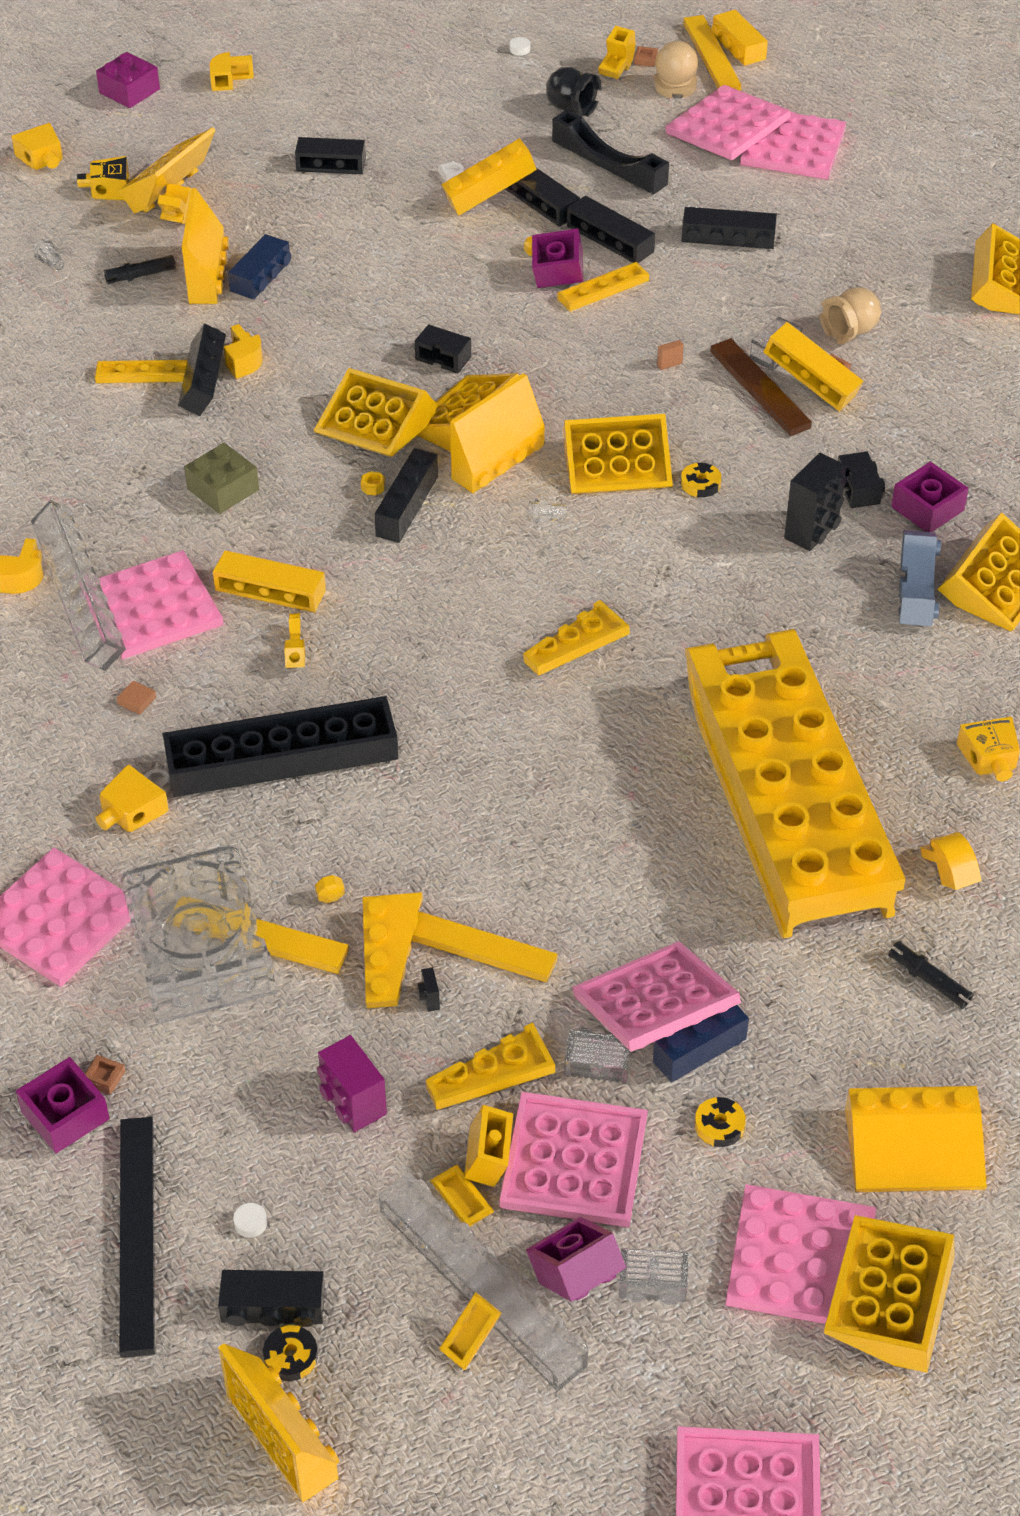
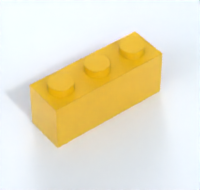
(739, 37)

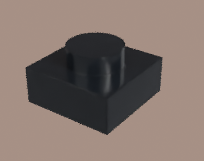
(428, 989)

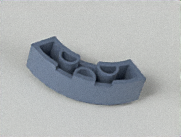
(917, 586)

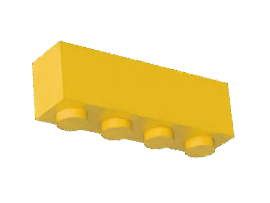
(489, 176)
(813, 366)
(269, 581)

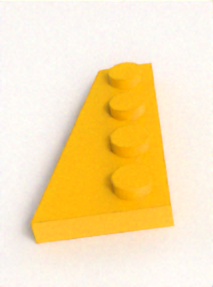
(583, 636)
(388, 935)
(506, 1065)

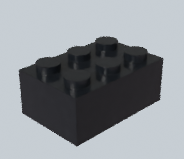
(815, 501)

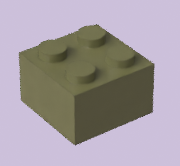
(221, 478)

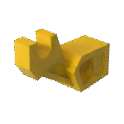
(295, 647)

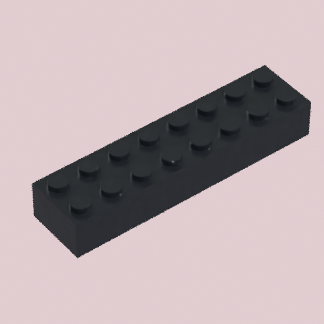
(280, 746)

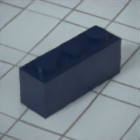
(259, 266)
(700, 1043)

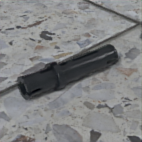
(136, 270)
(930, 974)

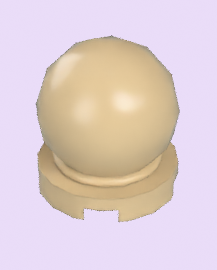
(676, 69)
(850, 314)

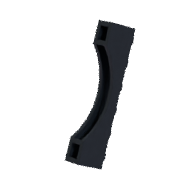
(575, 134)

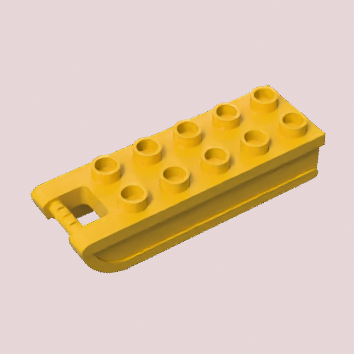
(791, 783)

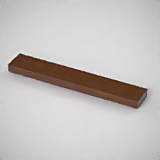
(761, 387)

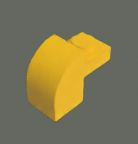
(620, 52)
(226, 69)
(174, 203)
(244, 353)
(21, 572)
(954, 860)

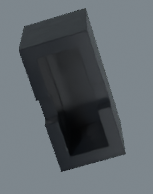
(443, 347)
(863, 481)

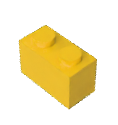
(488, 1145)

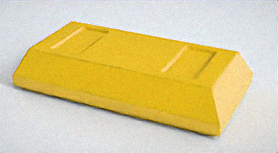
(461, 1196)
(470, 1331)

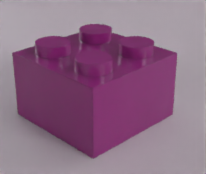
(128, 79)
(557, 258)
(929, 497)
(351, 1083)
(62, 1105)
(576, 1259)

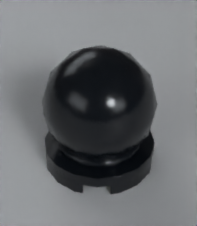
(573, 90)

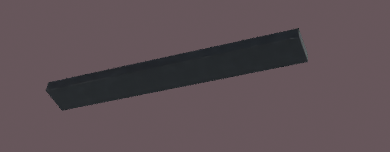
(137, 1238)

